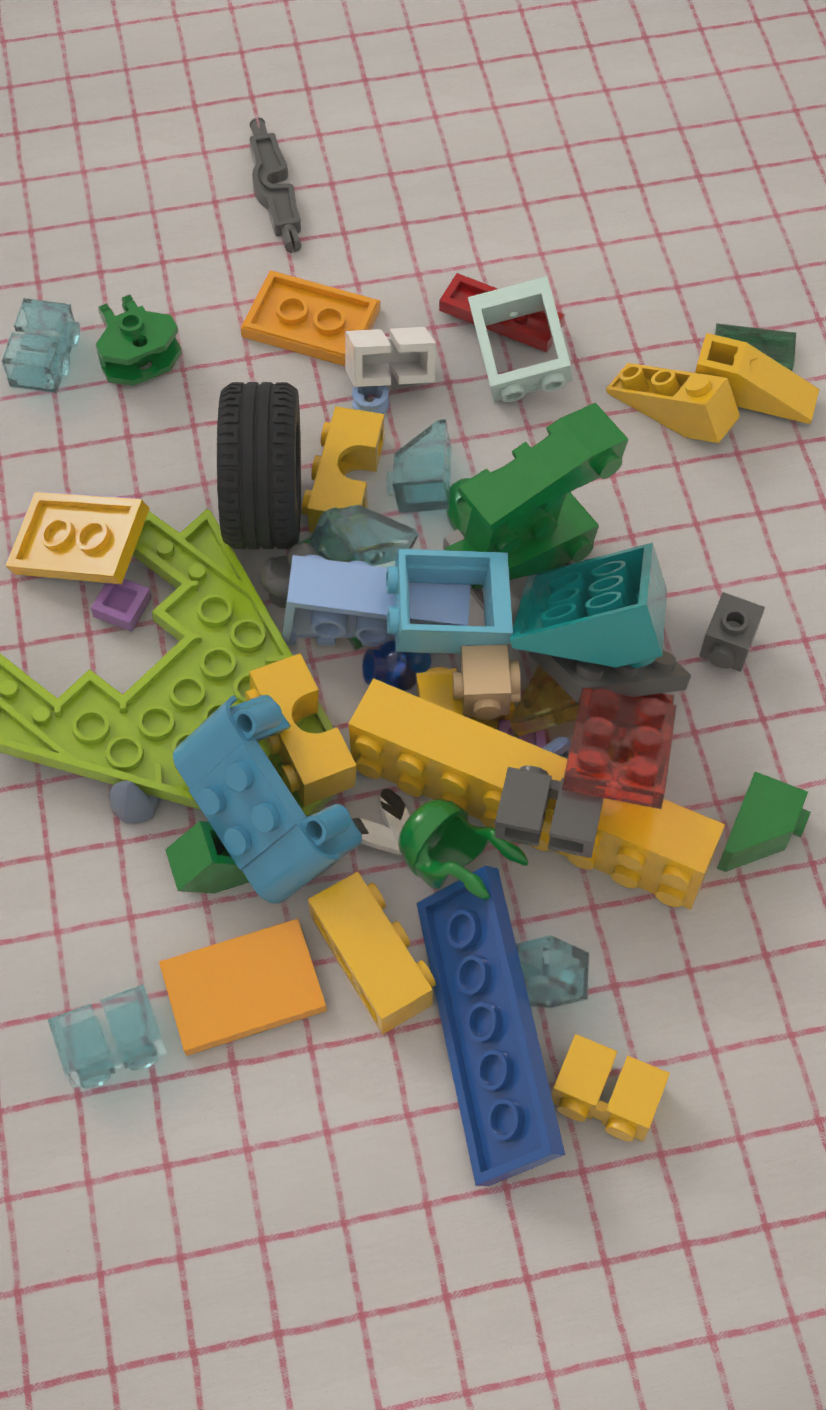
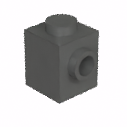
(731, 632)

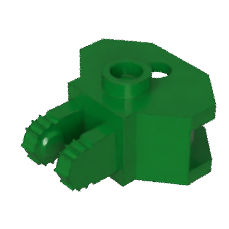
(134, 341)

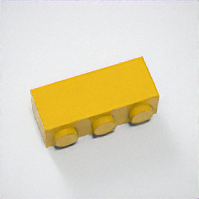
(372, 951)

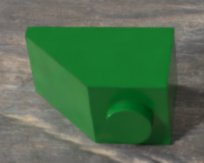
(765, 822)
(202, 862)

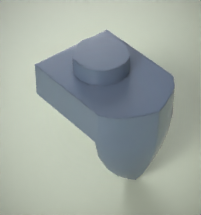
(132, 803)

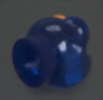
(394, 667)

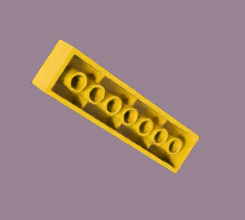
(467, 763)

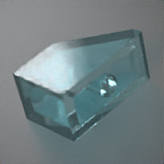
(422, 471)
(361, 535)
(553, 971)

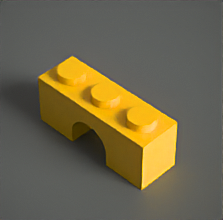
(350, 444)
(313, 762)

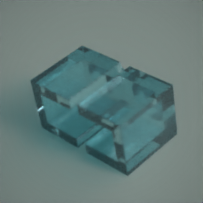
(42, 353)
(84, 1047)

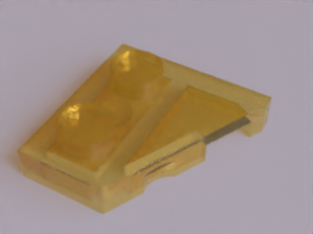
(542, 705)

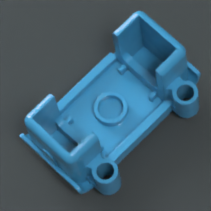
(252, 804)

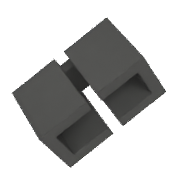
(525, 806)

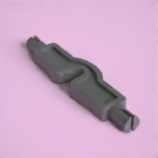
(277, 198)

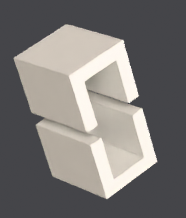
(407, 350)

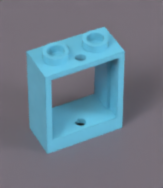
(449, 568)

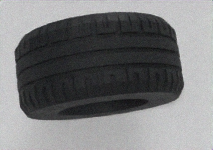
(259, 465)

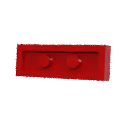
(527, 329)

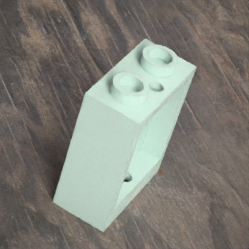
(509, 304)

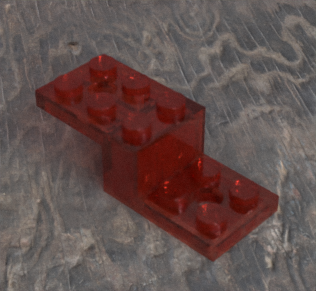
(621, 747)

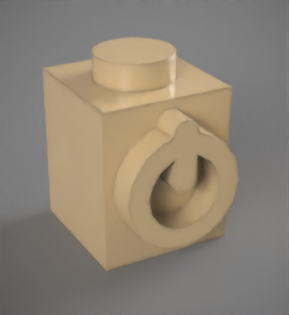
(486, 681)

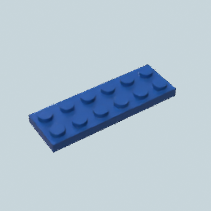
(489, 1031)

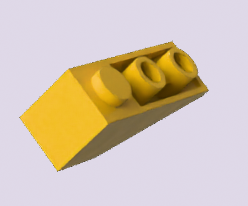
(757, 379)
(681, 400)

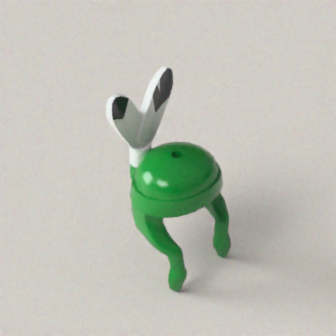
(434, 840)

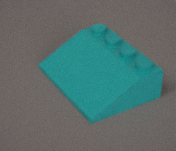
(596, 610)

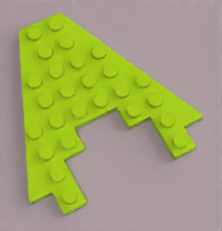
(134, 734)

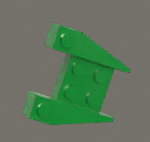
(530, 502)

